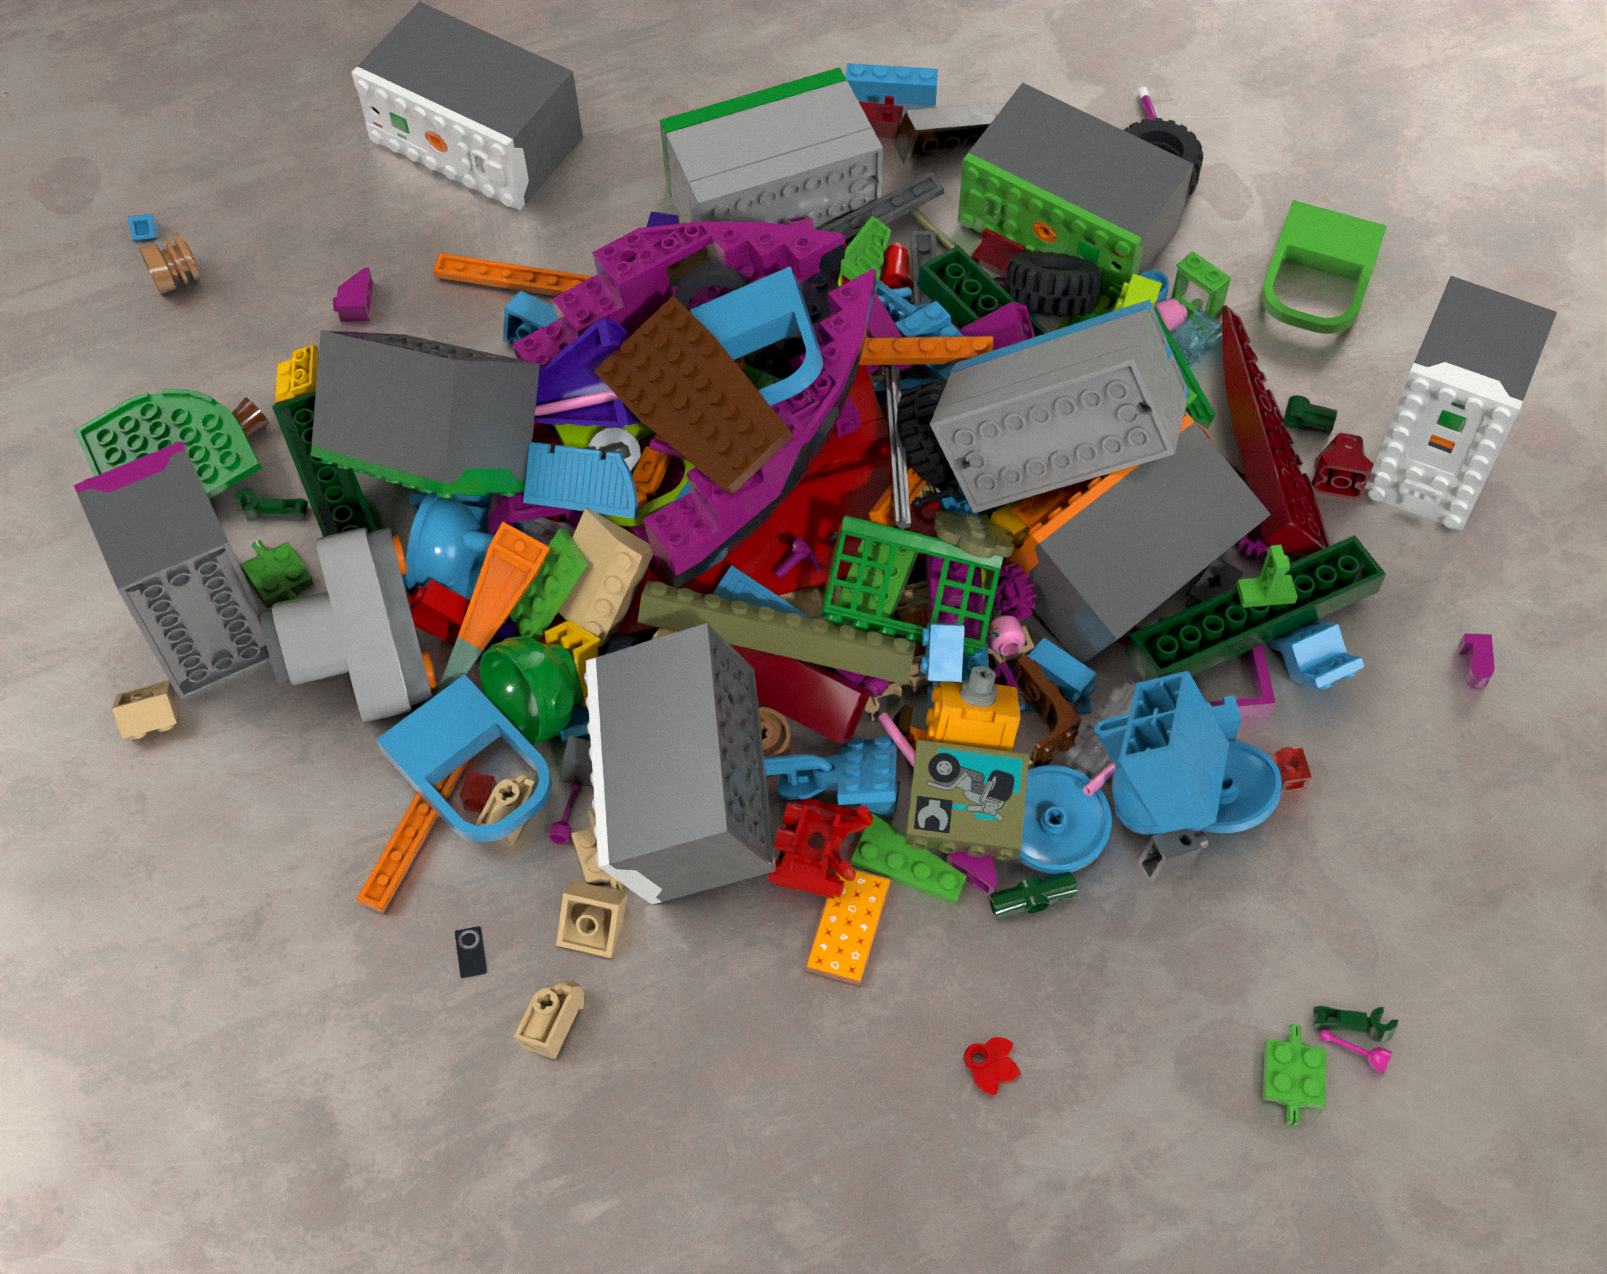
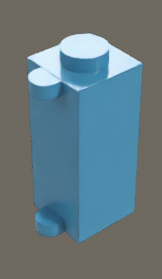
(1065, 671)

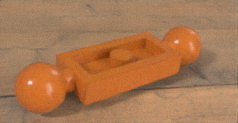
(650, 473)

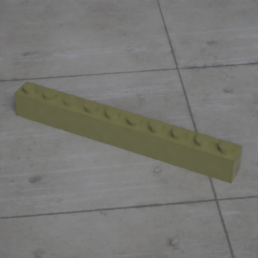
(779, 632)

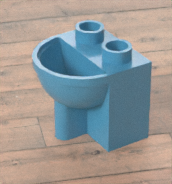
(448, 545)
(1166, 757)

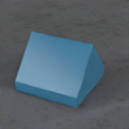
(143, 226)

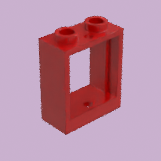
(438, 610)

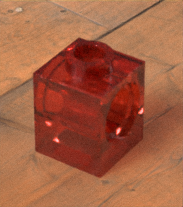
(1290, 779)
(476, 791)

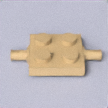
(586, 848)

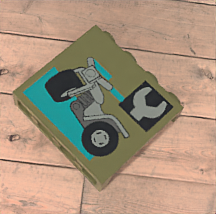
(967, 800)

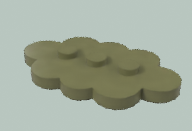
(973, 534)

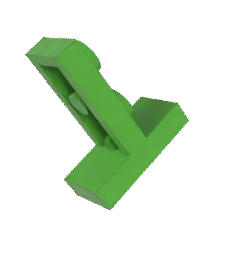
(1272, 586)

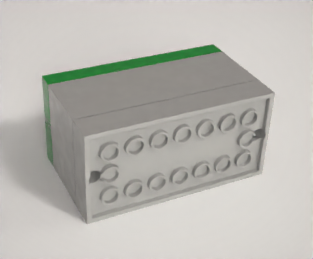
(774, 155)

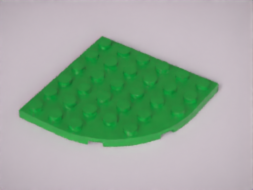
(153, 421)

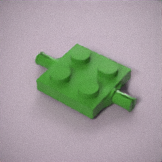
(276, 573)
(1294, 1074)

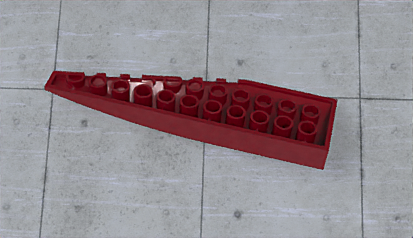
(1265, 449)

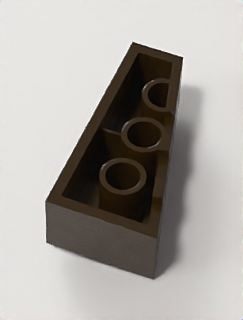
(941, 129)

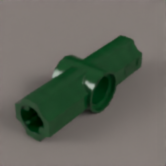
(1033, 895)

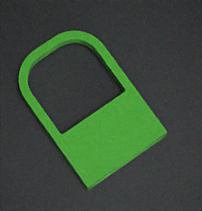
(1329, 244)

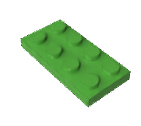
(550, 588)

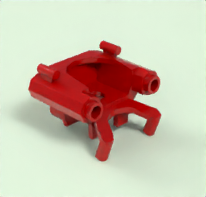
(805, 866)

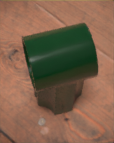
(1302, 413)

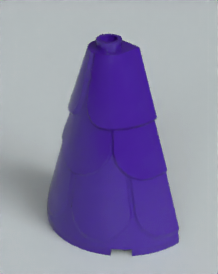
(573, 376)

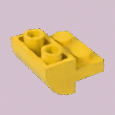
(297, 375)

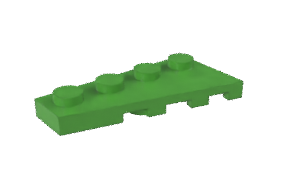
(866, 250)
(886, 855)

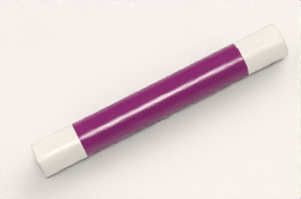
(1147, 104)

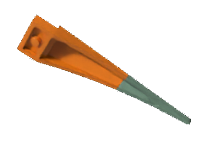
(505, 576)

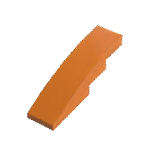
(1040, 506)

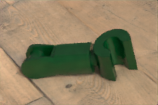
(249, 502)
(1355, 1022)

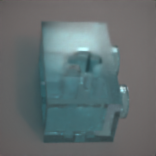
(1197, 336)

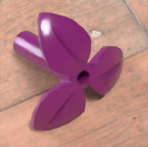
(800, 551)

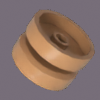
(775, 733)

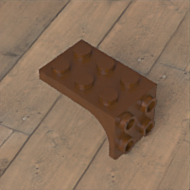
(1051, 707)

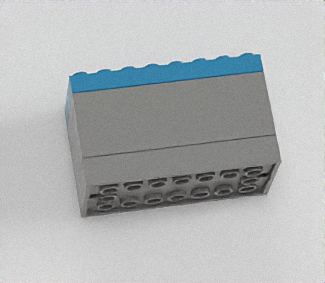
(1062, 408)

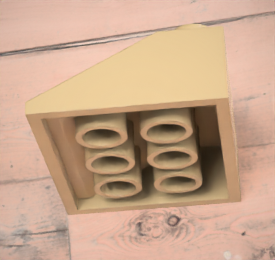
(611, 578)

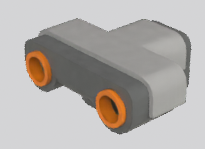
(355, 627)

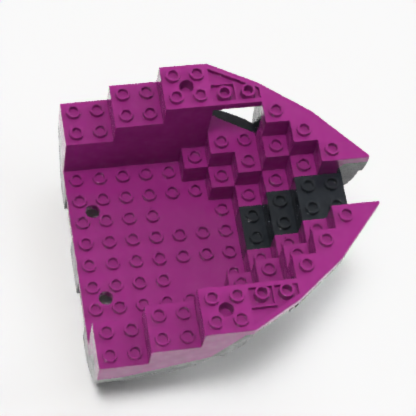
(635, 283)

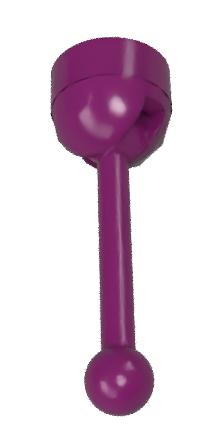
(561, 831)

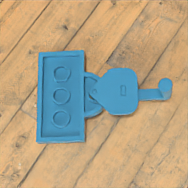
(860, 773)

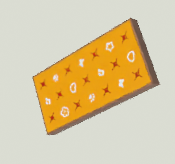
(849, 929)

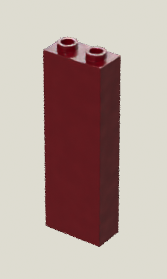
(807, 693)

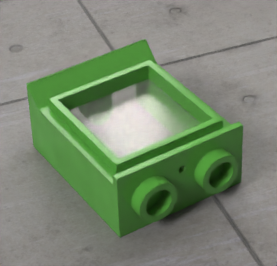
(1200, 286)

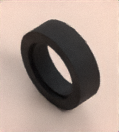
(708, 275)

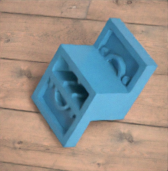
(1316, 655)

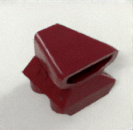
(1342, 468)

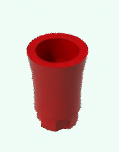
(896, 267)

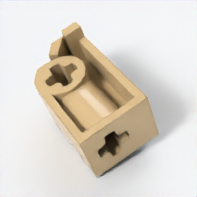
(498, 808)
(549, 1018)

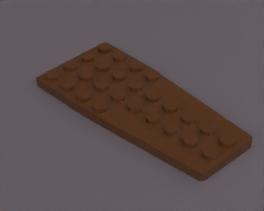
(695, 397)

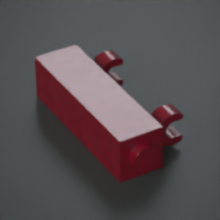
(884, 117)

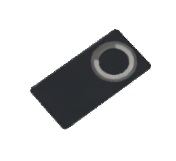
(470, 952)

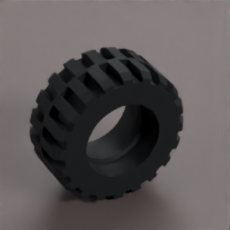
(1174, 140)
(1053, 283)
(922, 447)

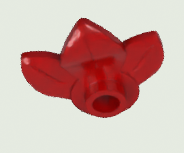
(996, 1065)

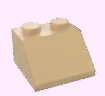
(145, 710)
(591, 918)

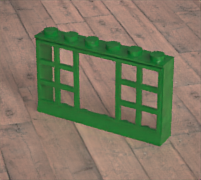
(917, 543)

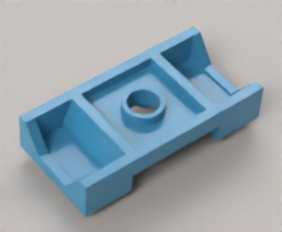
(930, 322)

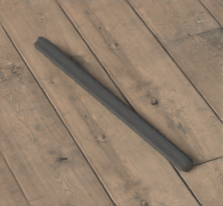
(897, 451)

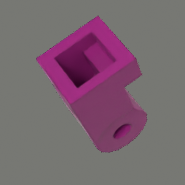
(1479, 658)

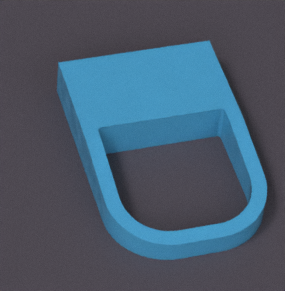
(761, 316)
(447, 735)

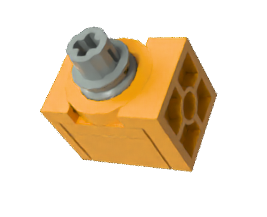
(974, 712)

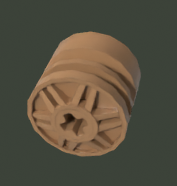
(169, 263)

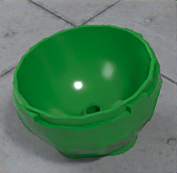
(531, 685)

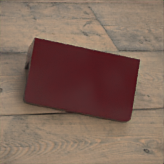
(996, 252)

